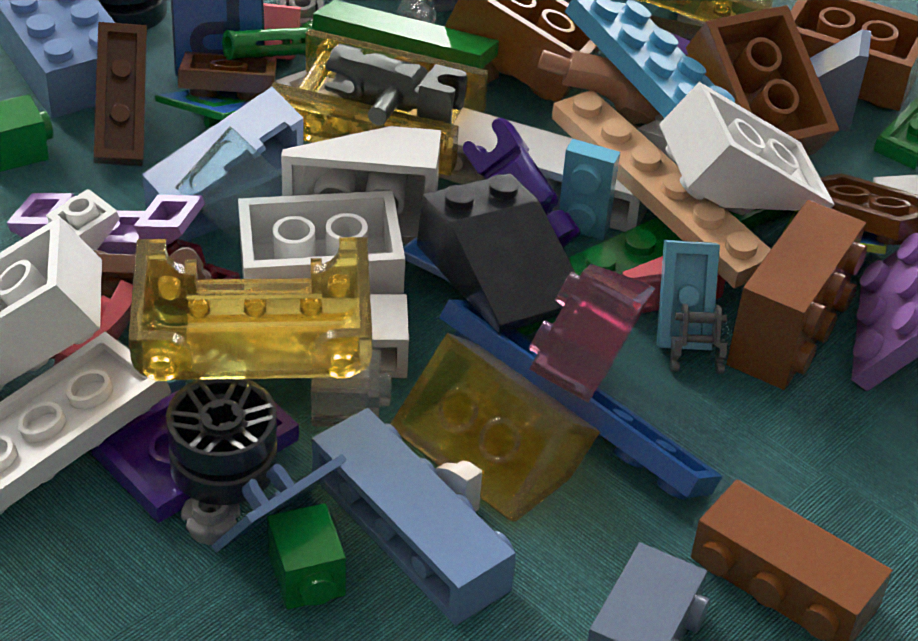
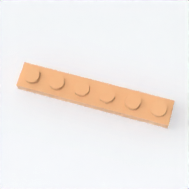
(657, 184)

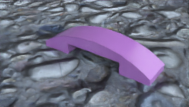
(163, 219)

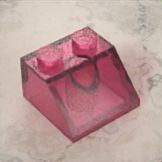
(589, 330)

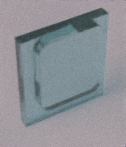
(230, 172)

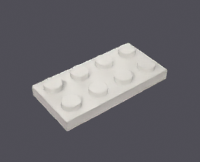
(69, 413)

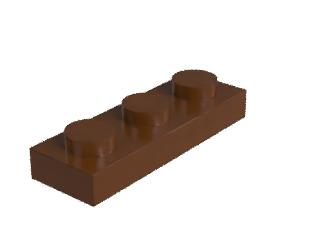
(120, 94)

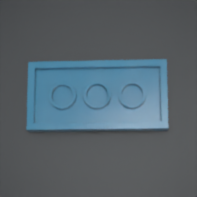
(641, 51)

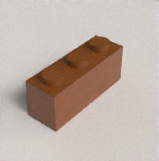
(790, 564)

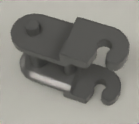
(686, 317)

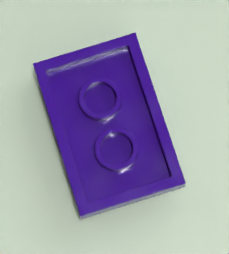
(141, 464)

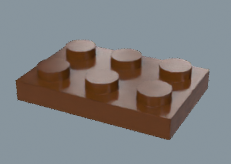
(886, 210)

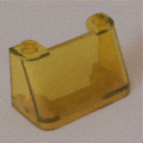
(250, 325)

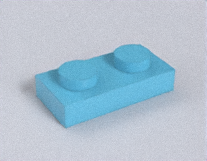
(589, 186)
(689, 279)

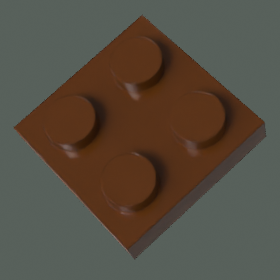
(212, 72)

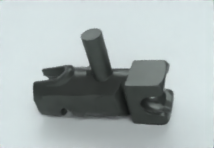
(395, 85)

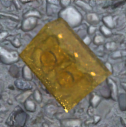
(496, 419)

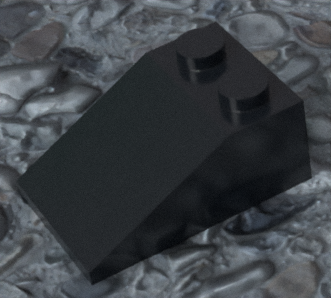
(496, 250)

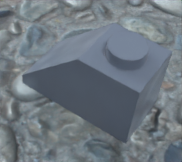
(841, 75)

